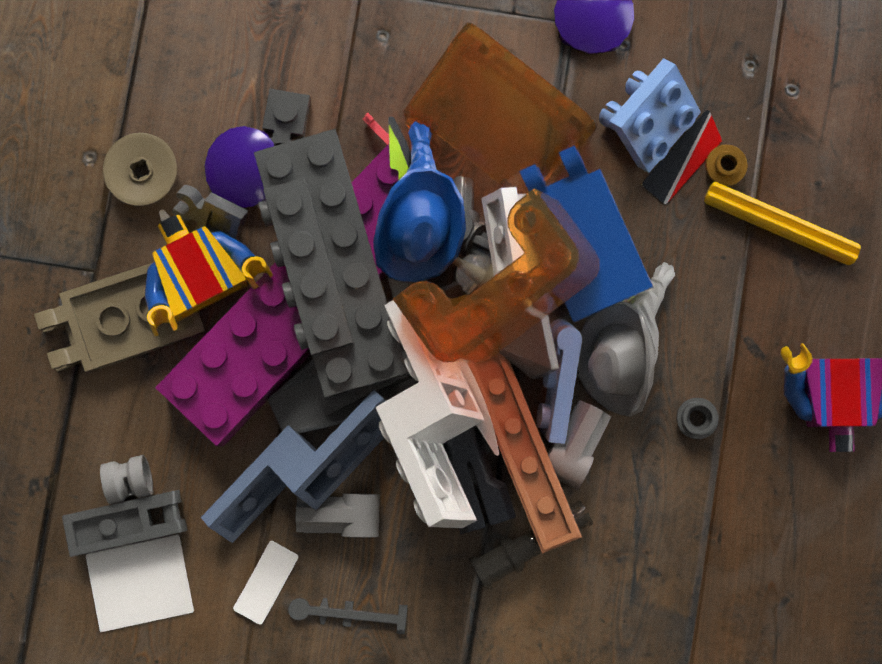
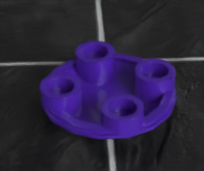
(594, 24)
(232, 166)

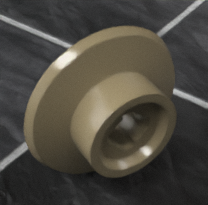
(134, 152)

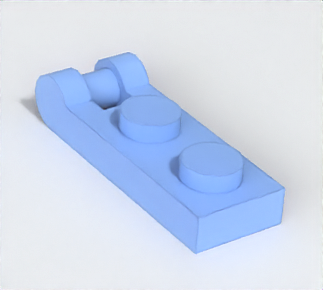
(560, 384)

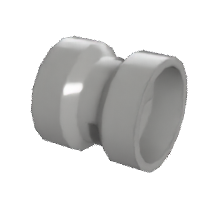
(126, 479)

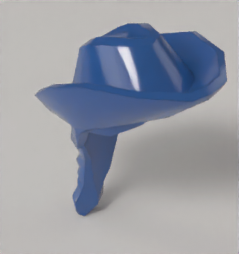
(420, 219)

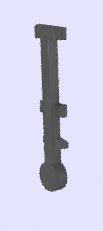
(300, 609)

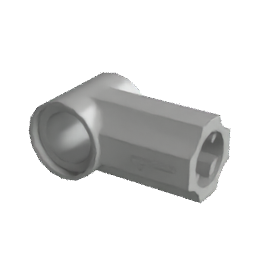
(575, 457)
(350, 515)

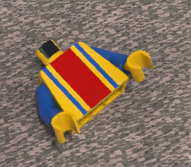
(195, 272)

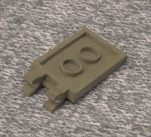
(110, 323)

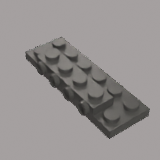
(327, 263)

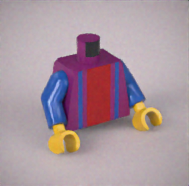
(834, 394)

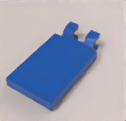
(599, 219)

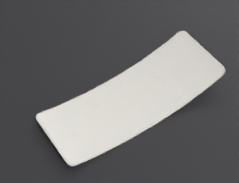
(266, 582)

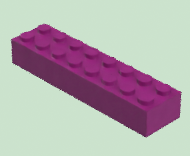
(256, 340)

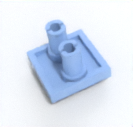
(653, 115)

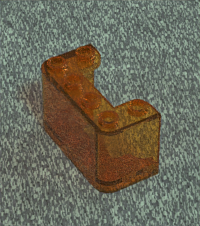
(481, 324)

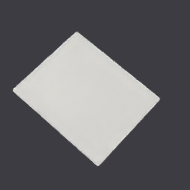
(139, 583)

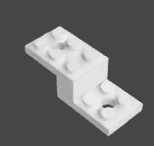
(422, 421)

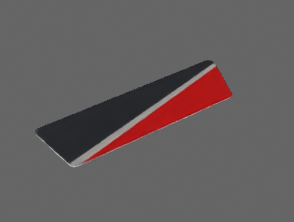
(683, 159)

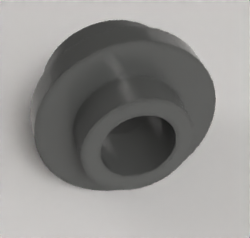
(709, 413)

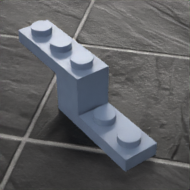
(300, 467)

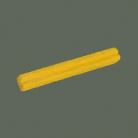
(782, 223)

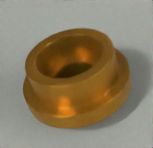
(717, 173)

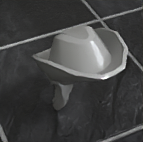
(622, 349)

